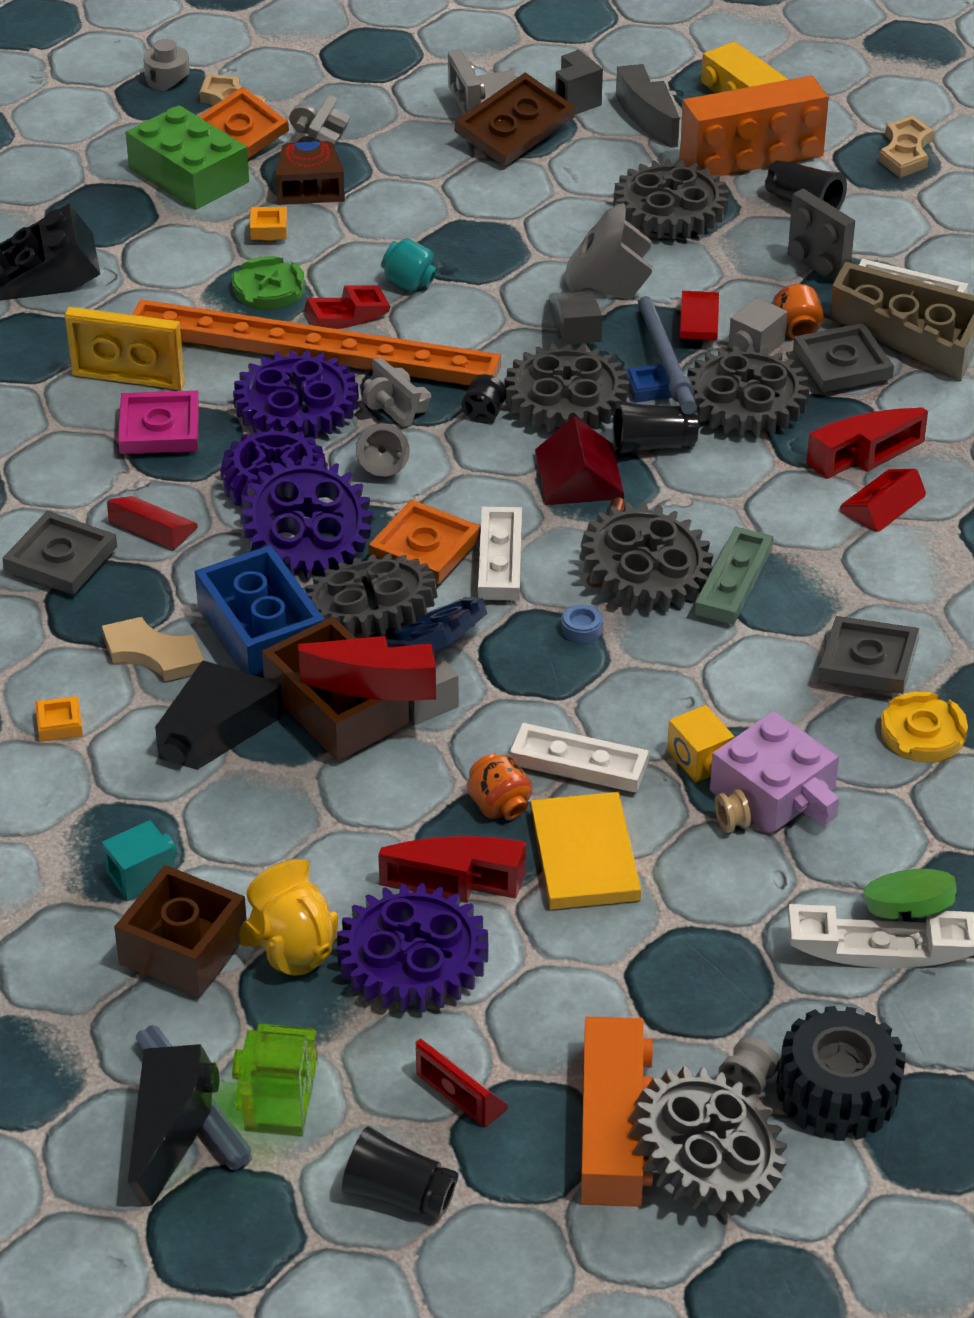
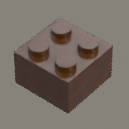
(180, 930)

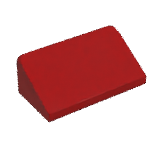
(885, 498)
(149, 521)
(457, 1085)

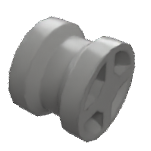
(750, 1064)

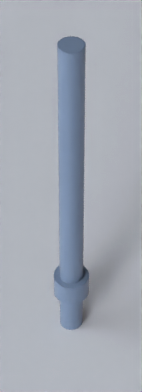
(679, 385)

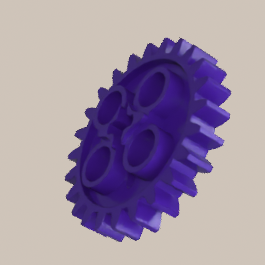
(319, 386)
(305, 486)
(412, 947)

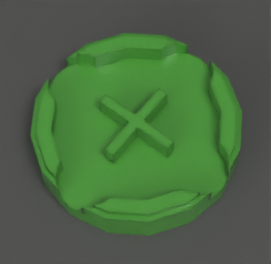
(268, 283)
(913, 890)

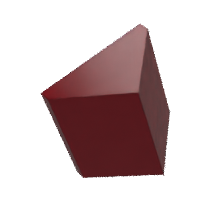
(578, 466)

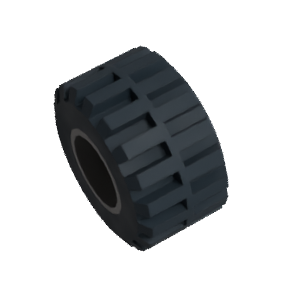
(840, 1072)

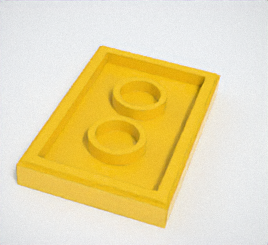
(125, 348)
(585, 850)

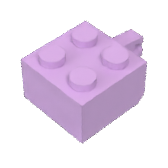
(778, 773)

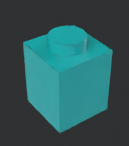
(137, 857)

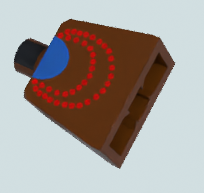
(309, 173)

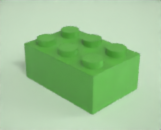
(187, 157)

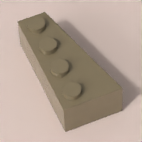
(908, 316)

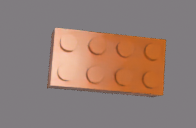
(754, 126)

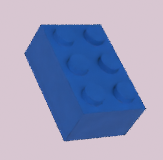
(253, 605)

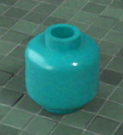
(409, 265)

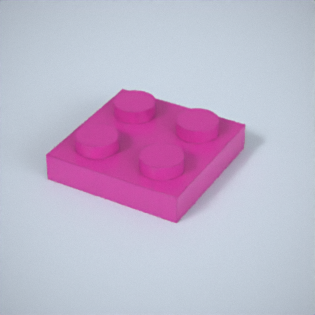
(159, 422)

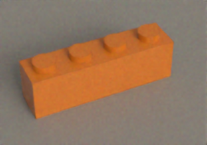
(611, 1085)

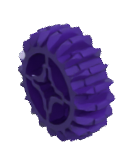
(257, 453)

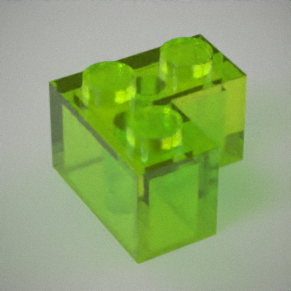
(275, 1078)

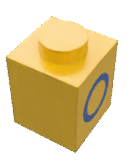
(694, 739)

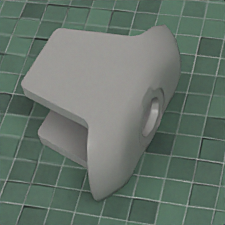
(610, 257)

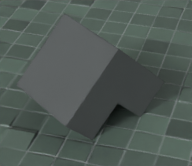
(579, 81)

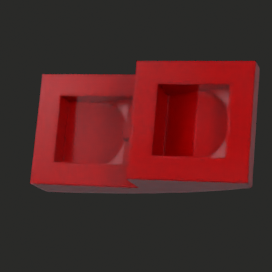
(355, 307)
(699, 315)

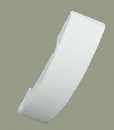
(881, 943)

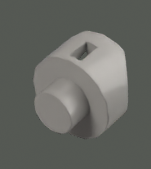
(168, 62)
(382, 449)

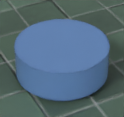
(582, 624)

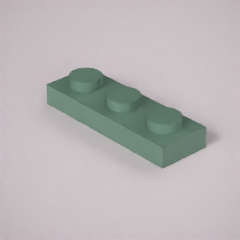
(734, 575)

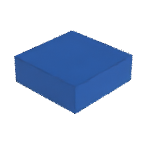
(648, 383)

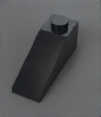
(169, 1113)

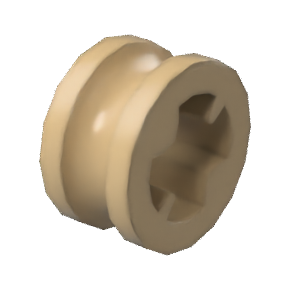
(732, 810)

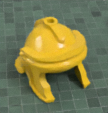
(289, 918)

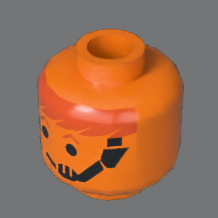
(803, 309)
(499, 787)

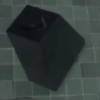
(216, 714)

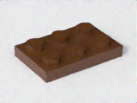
(514, 119)

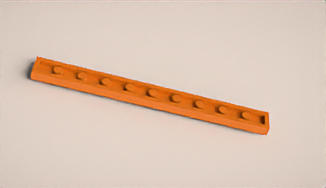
(349, 347)

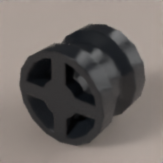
(484, 408)

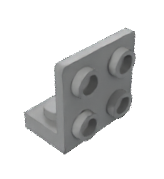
(472, 89)

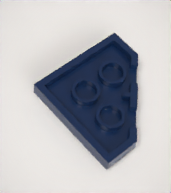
(439, 626)

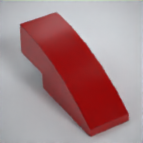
(865, 440)
(369, 669)
(456, 865)

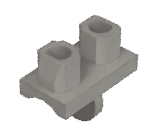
(322, 126)
(394, 393)

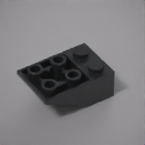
(48, 256)

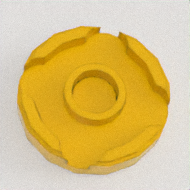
(923, 727)

